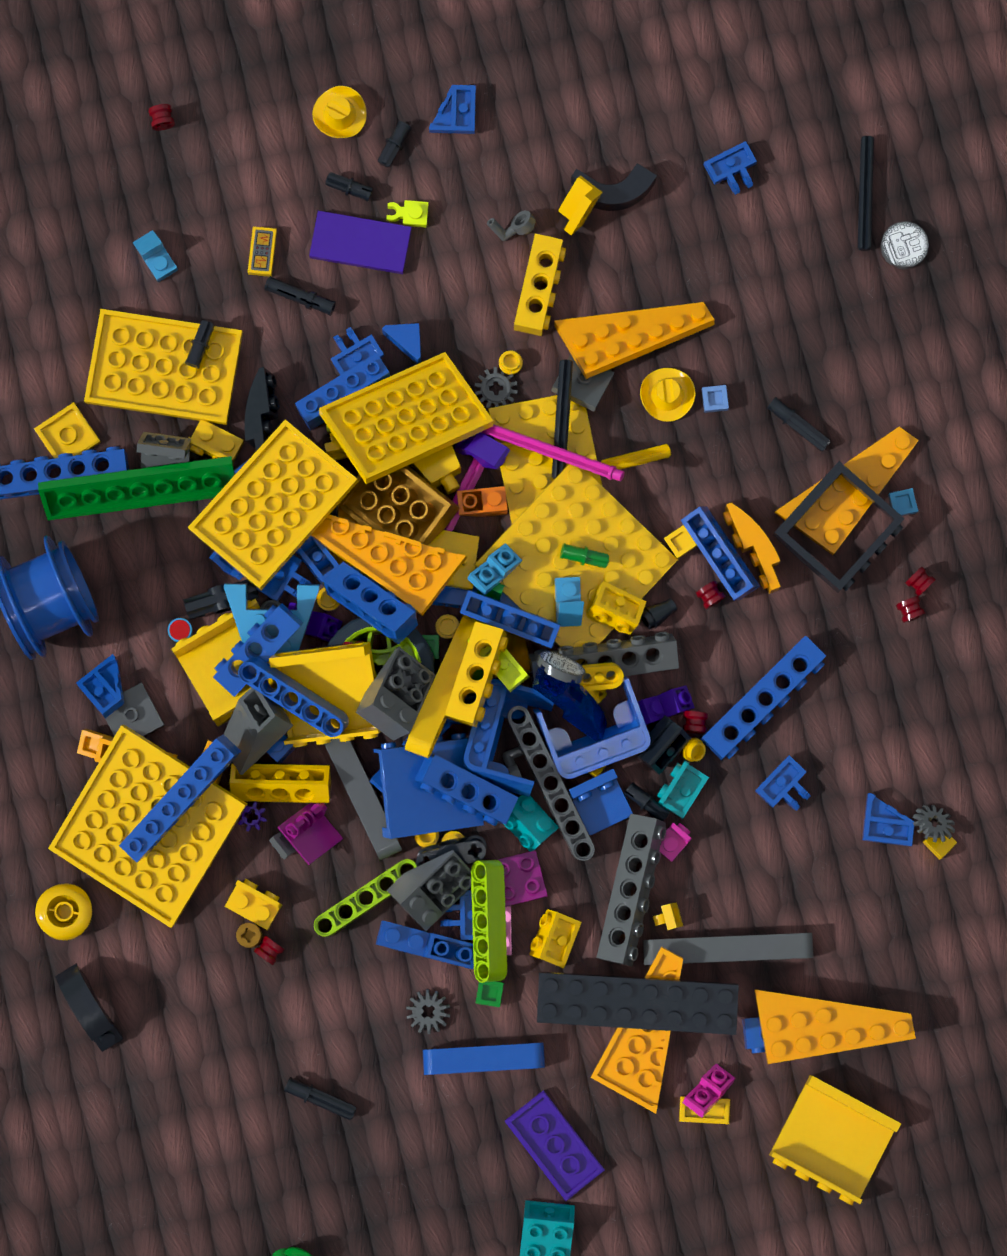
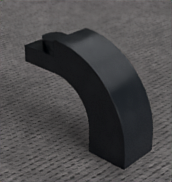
(625, 193)
(87, 1008)

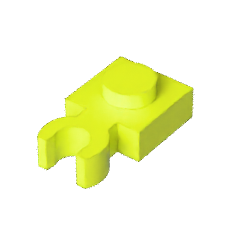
(413, 213)

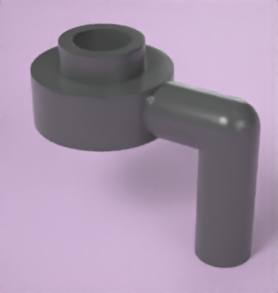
(521, 224)
(509, 757)

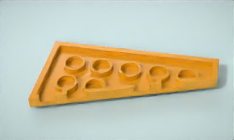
(616, 338)
(842, 504)
(396, 563)
(814, 1027)
(637, 1057)

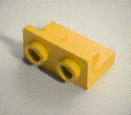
(214, 441)
(616, 608)
(253, 904)
(554, 938)

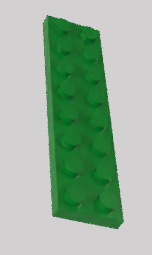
(135, 488)

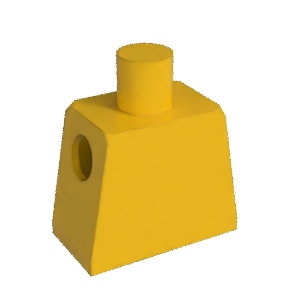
(440, 469)

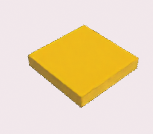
(67, 432)

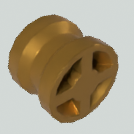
(252, 934)

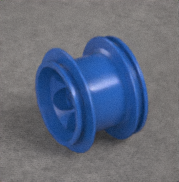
(45, 597)

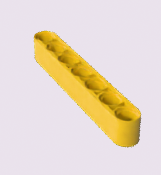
(432, 713)

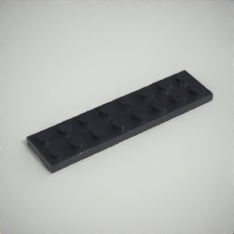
(637, 1003)

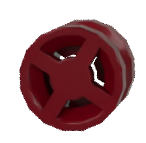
(161, 117)
(920, 581)
(710, 594)
(910, 609)
(695, 722)
(269, 950)

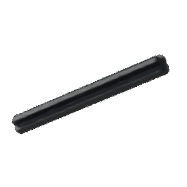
(865, 193)
(562, 412)

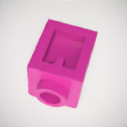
(674, 841)

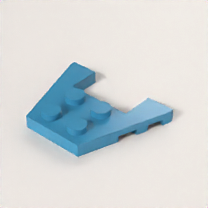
(247, 618)

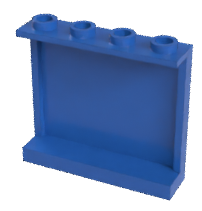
(410, 808)

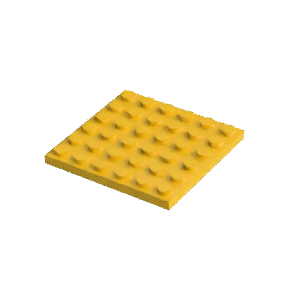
(581, 514)
(116, 799)

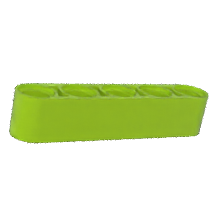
(354, 900)
(489, 921)

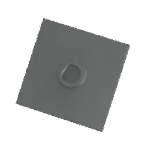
(587, 391)
(136, 713)

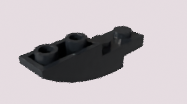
(261, 408)

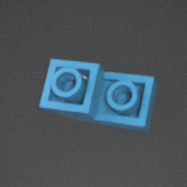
(495, 569)

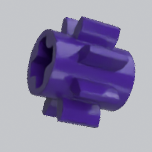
(255, 823)

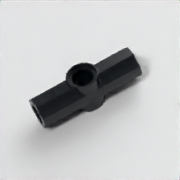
(214, 601)

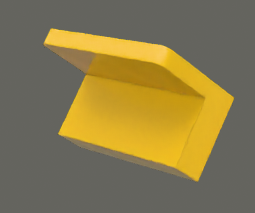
(579, 204)

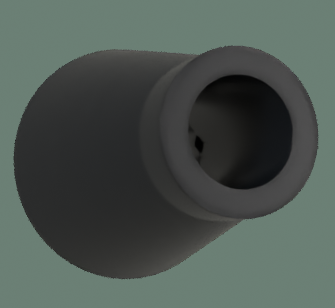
(656, 614)

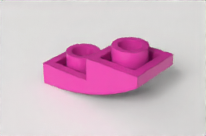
(709, 1090)

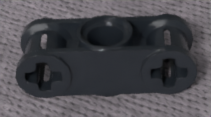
(460, 846)

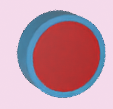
(179, 629)

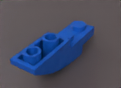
(425, 944)

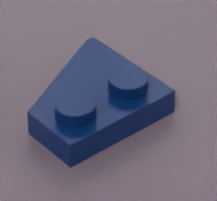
(456, 112)
(104, 686)
(886, 824)

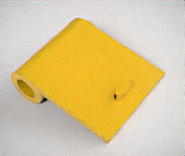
(464, 545)

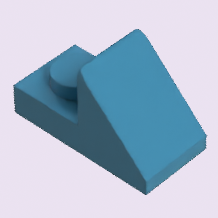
(155, 256)
(568, 601)

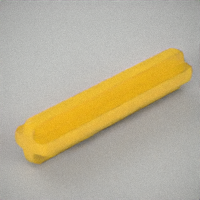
(639, 457)

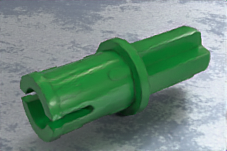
(584, 556)

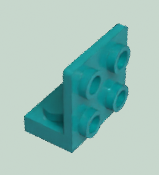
(547, 1229)

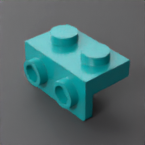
(682, 790)
(530, 823)

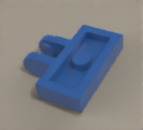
(731, 163)
(355, 354)
(280, 582)
(781, 781)
(465, 921)

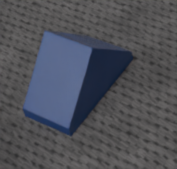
(406, 338)

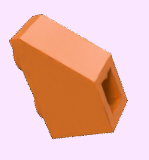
(482, 502)

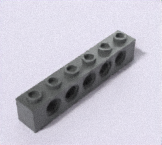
(639, 663)
(626, 877)

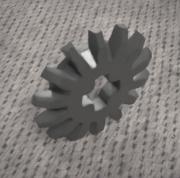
(502, 381)
(926, 827)
(429, 1001)

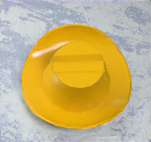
(340, 112)
(667, 394)
(63, 911)

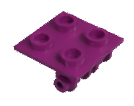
(310, 832)
(522, 878)

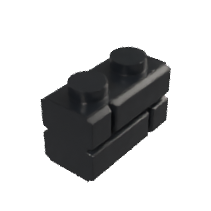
(665, 744)

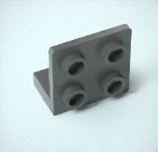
(163, 449)

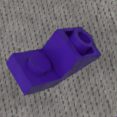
(484, 449)
(320, 625)
(668, 704)

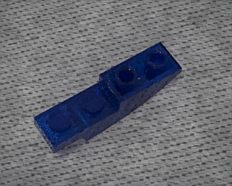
(576, 701)

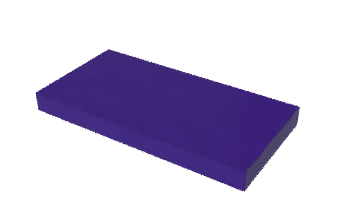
(360, 242)
(554, 1145)

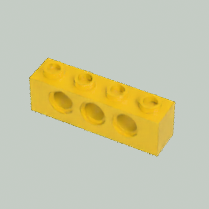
(542, 248)
(481, 636)
(282, 783)

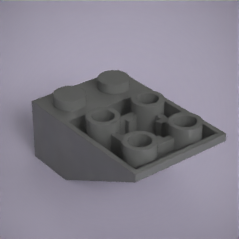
(396, 695)
(255, 727)
(432, 888)

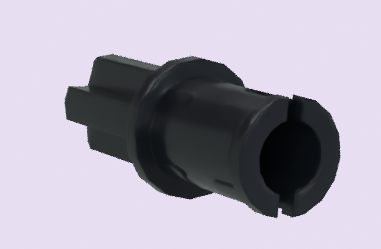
(394, 144)
(349, 186)
(200, 344)
(646, 802)

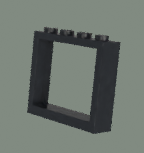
(863, 562)

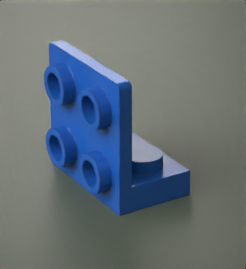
(600, 802)

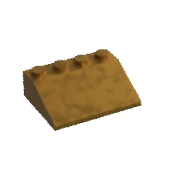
(400, 505)

